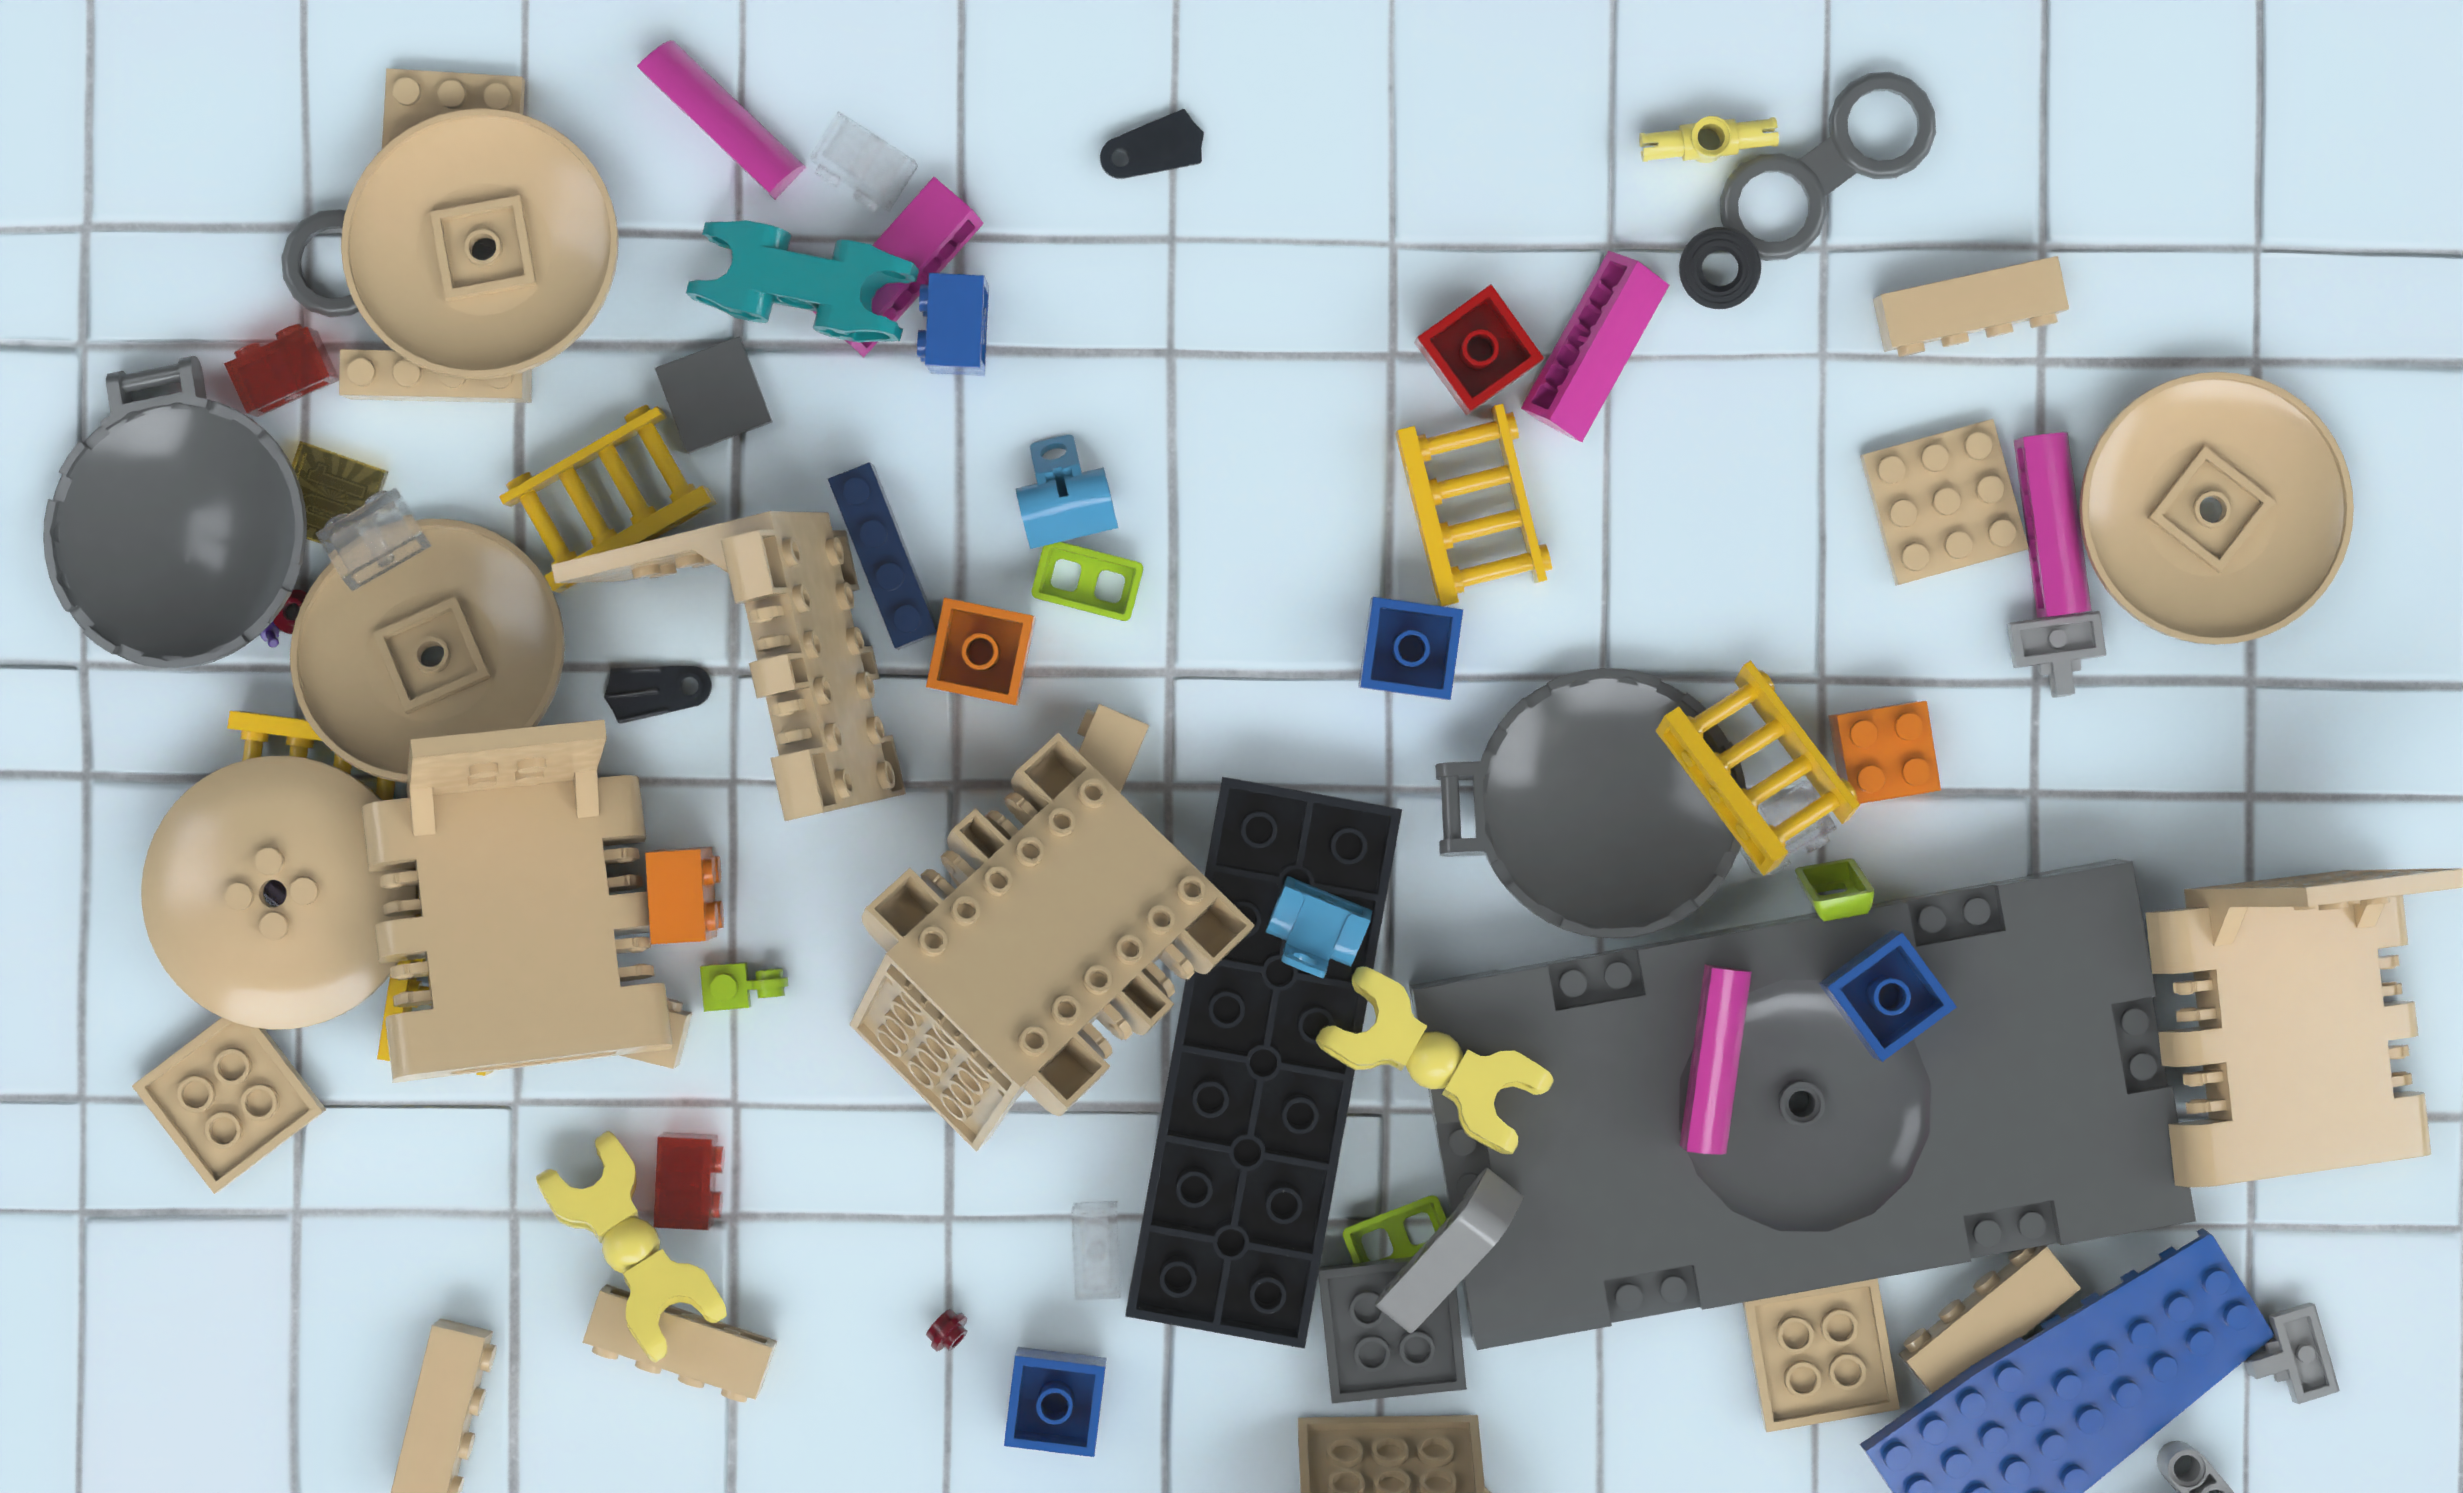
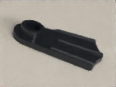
(1155, 147)
(653, 691)

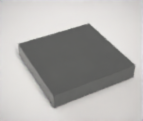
(713, 395)

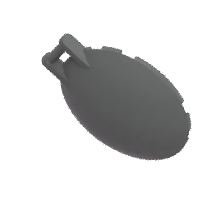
(174, 525)
(1593, 808)

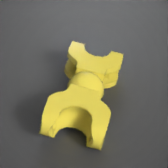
(1434, 1060)
(631, 1246)

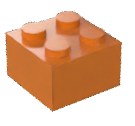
(981, 651)
(1886, 751)
(683, 895)

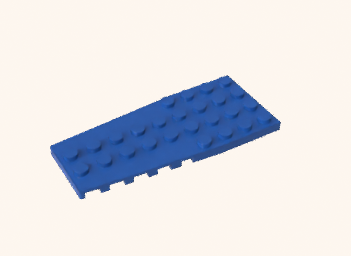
(2081, 1389)

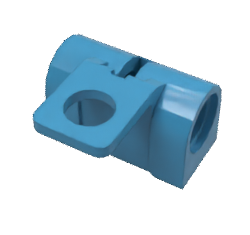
(1064, 499)
(1317, 927)

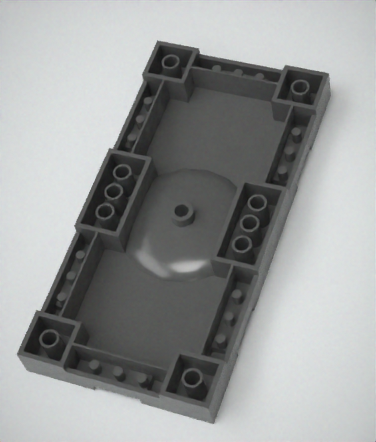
(1985, 1135)

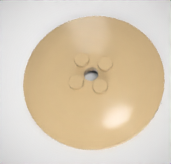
(443, 191)
(2279, 495)
(363, 648)
(208, 907)

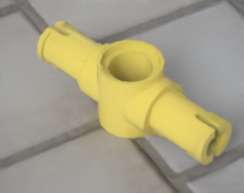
(1732, 138)

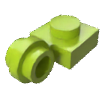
(729, 985)

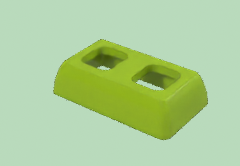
(1091, 564)
(1835, 875)
(1393, 1224)

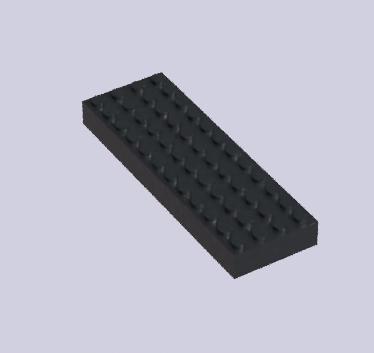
(1249, 1093)

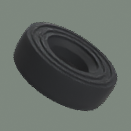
(1748, 268)

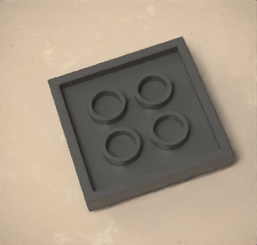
(1371, 1352)

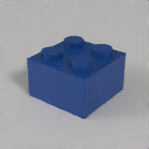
(955, 324)
(1410, 648)
(1887, 995)
(1055, 1402)

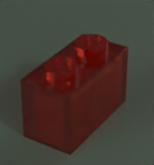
(281, 370)
(687, 1181)

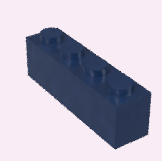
(883, 555)

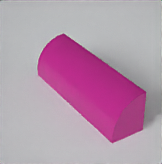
(721, 117)
(929, 236)
(1595, 345)
(2052, 524)
(1715, 1060)

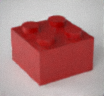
(1478, 349)

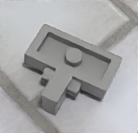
(2057, 646)
(2296, 1355)

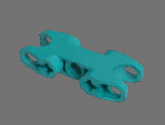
(834, 287)

